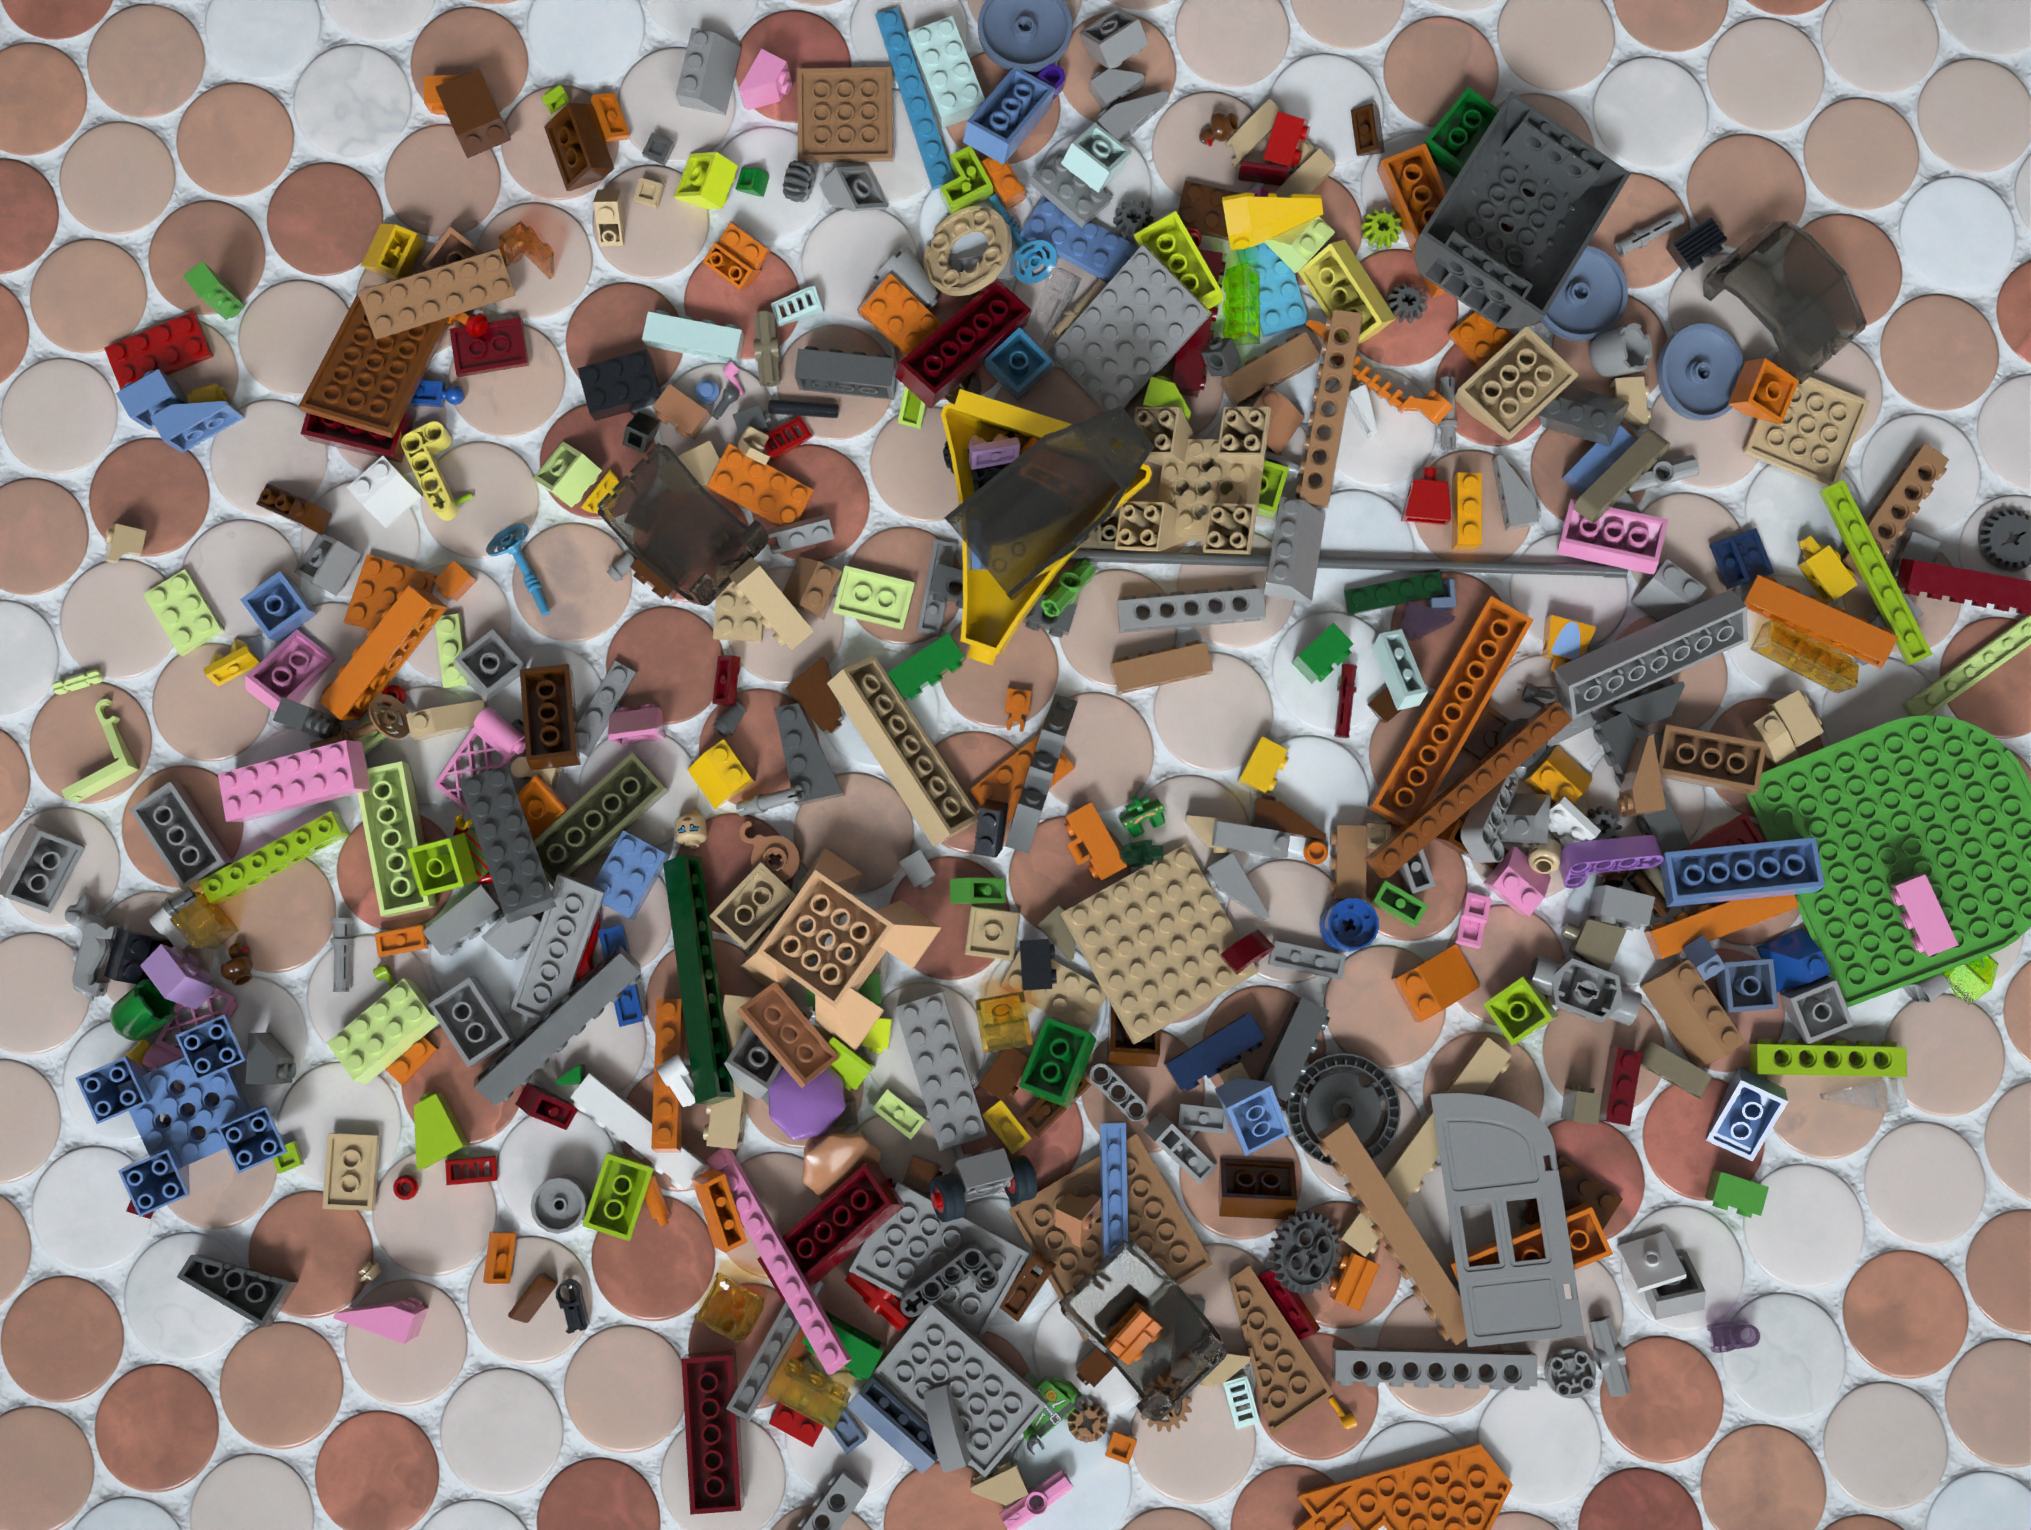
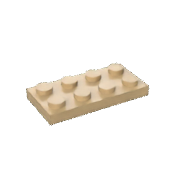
(1071, 1000)

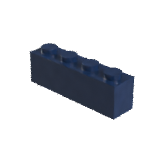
(1215, 1051)

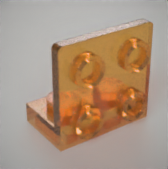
(524, 240)

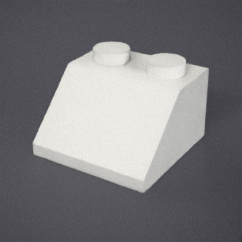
(384, 491)

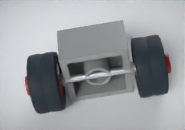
(981, 1177)

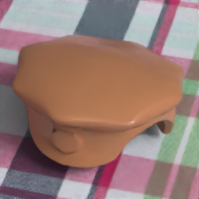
(834, 1159)

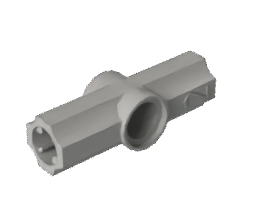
(1673, 471)
(1609, 1356)

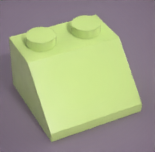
(1300, 243)
(567, 474)

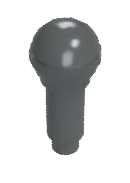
(729, 396)

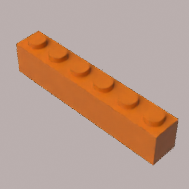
(1821, 621)
(1714, 922)
(666, 1106)

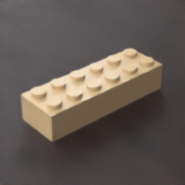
(729, 1117)

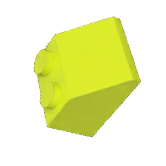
(706, 180)

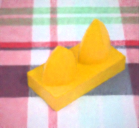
(228, 667)

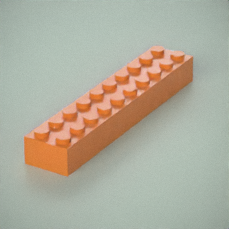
(1451, 712)

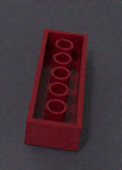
(962, 343)
(840, 1223)
(712, 1433)

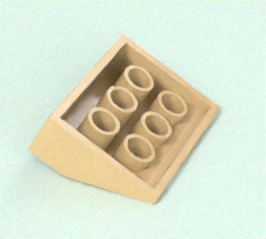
(1515, 384)

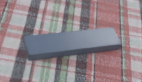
(847, 1430)

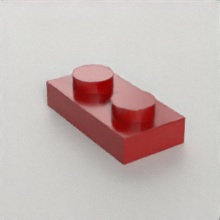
(796, 1424)

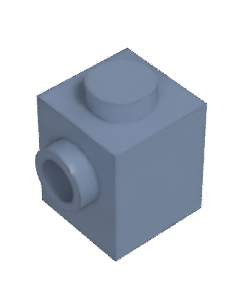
(1704, 958)

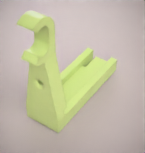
(112, 773)

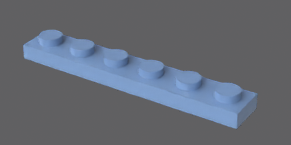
(1113, 1185)

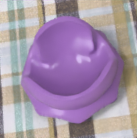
(806, 1110)

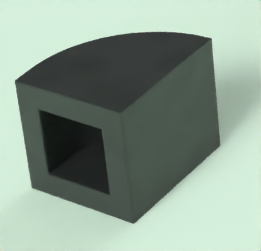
(640, 432)

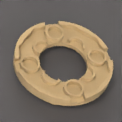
(952, 229)

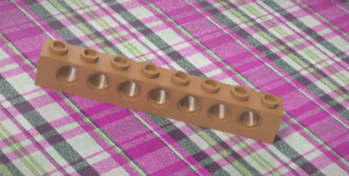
(1350, 324)

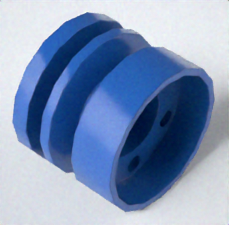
(1362, 921)

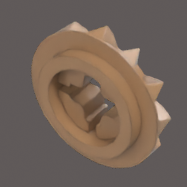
(1099, 1426)

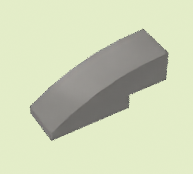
(946, 1428)

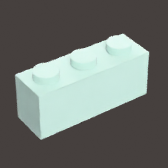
(1399, 669)

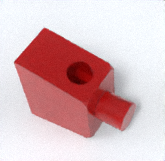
(1427, 500)

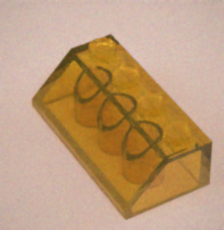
(1806, 657)

